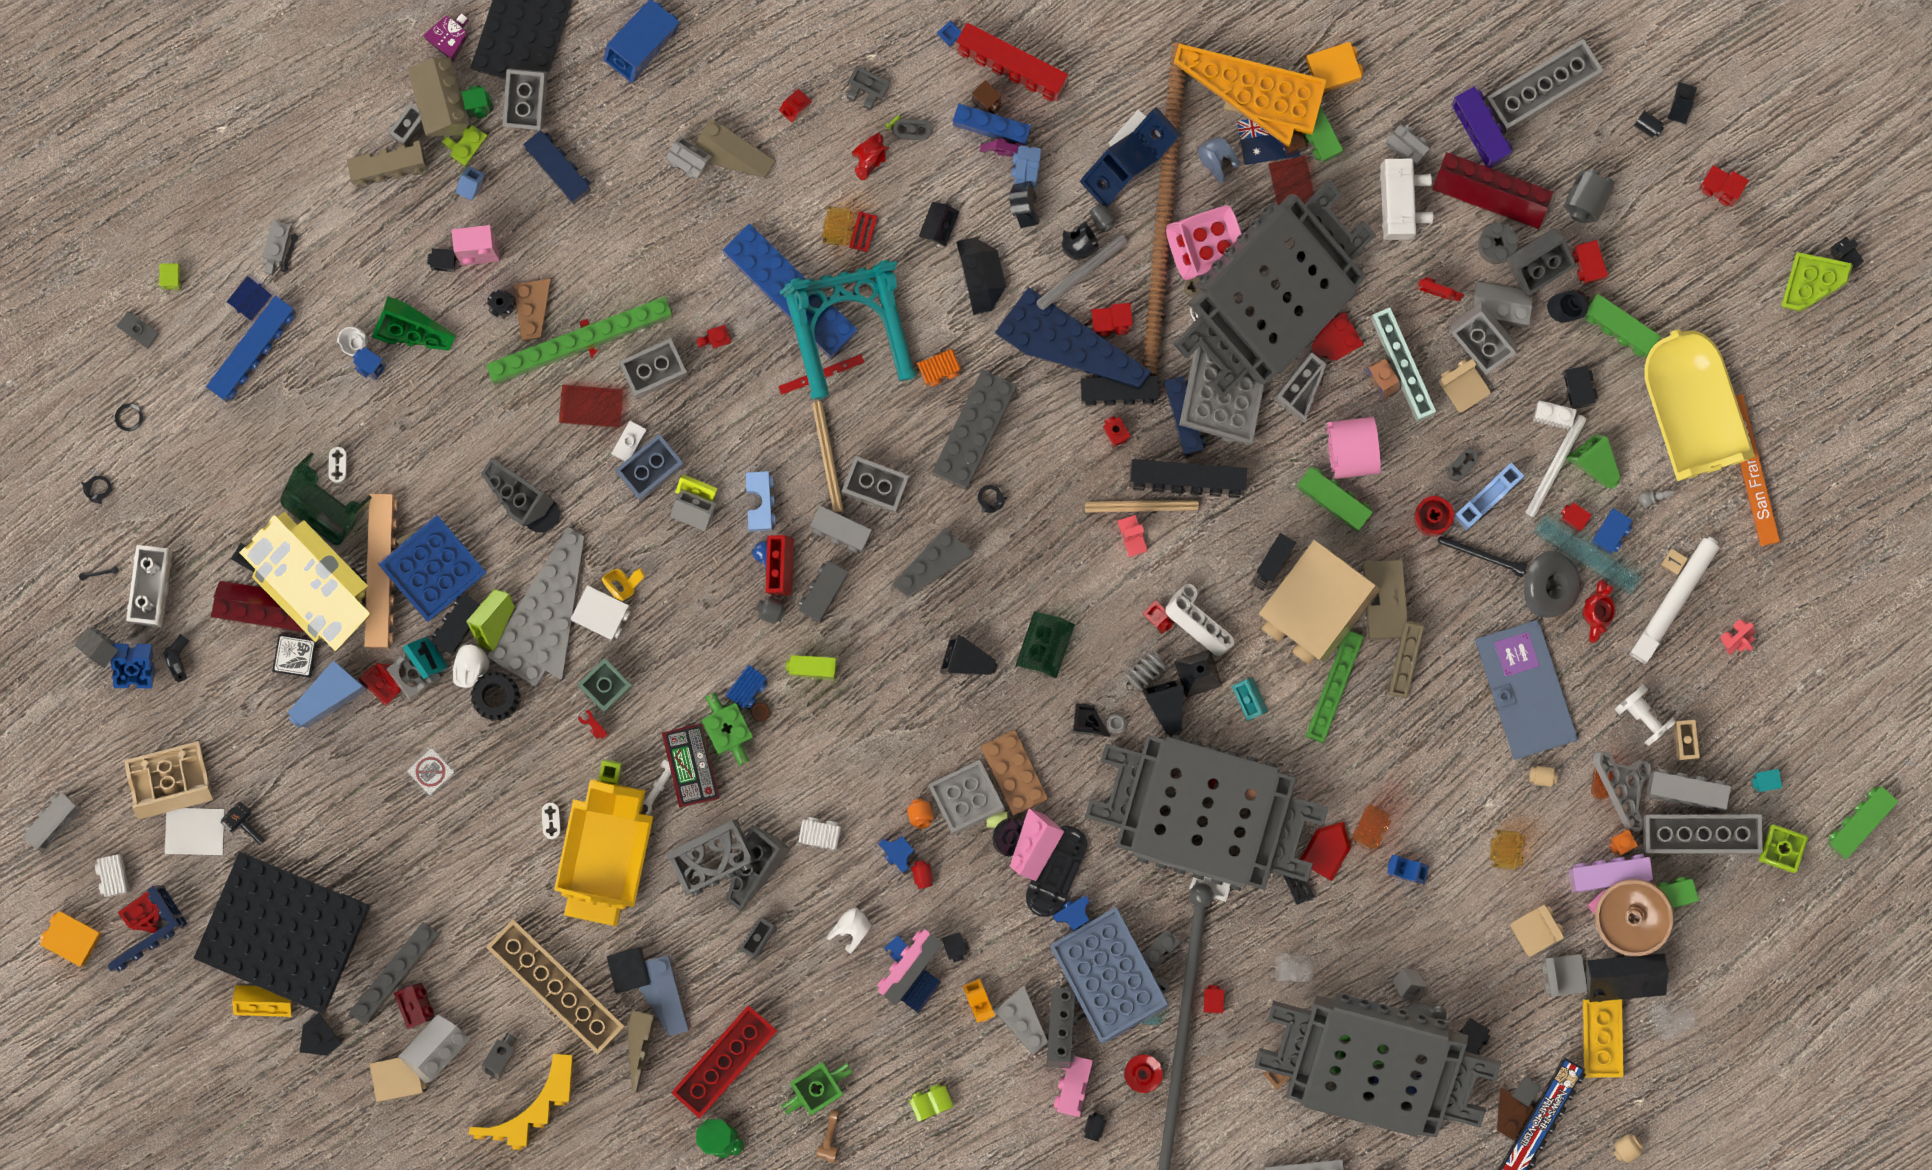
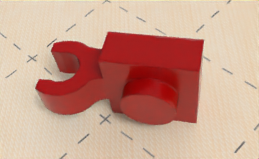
(716, 337)
(596, 730)

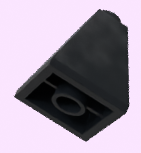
(966, 658)
(1196, 682)
(1167, 705)

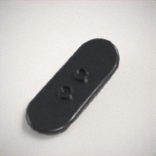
(1051, 888)

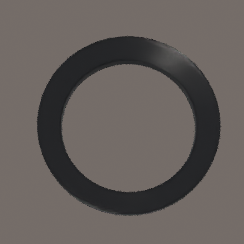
(127, 406)

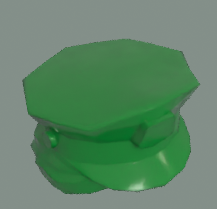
(718, 1138)

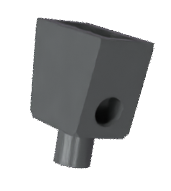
(496, 1064)

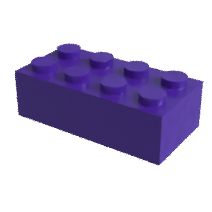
(1481, 127)

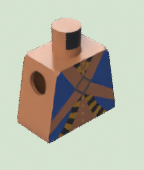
(1383, 378)

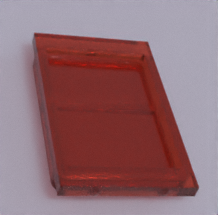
(1291, 177)
(591, 406)

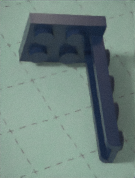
(168, 912)

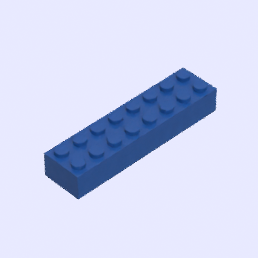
(771, 272)

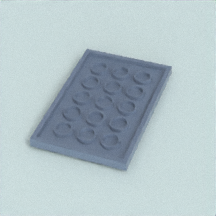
(1109, 975)

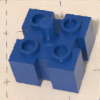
(133, 666)

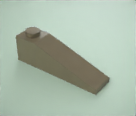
(639, 1035)

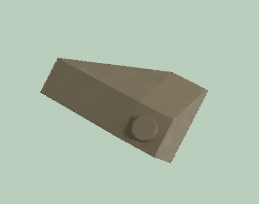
(732, 151)

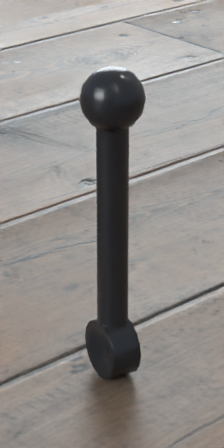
(294, 238)
(82, 576)

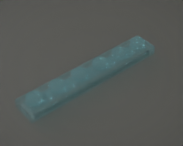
(1587, 555)

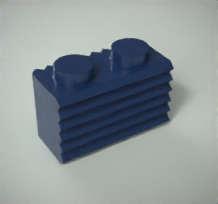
(921, 991)

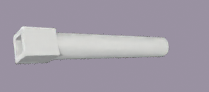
(1674, 600)

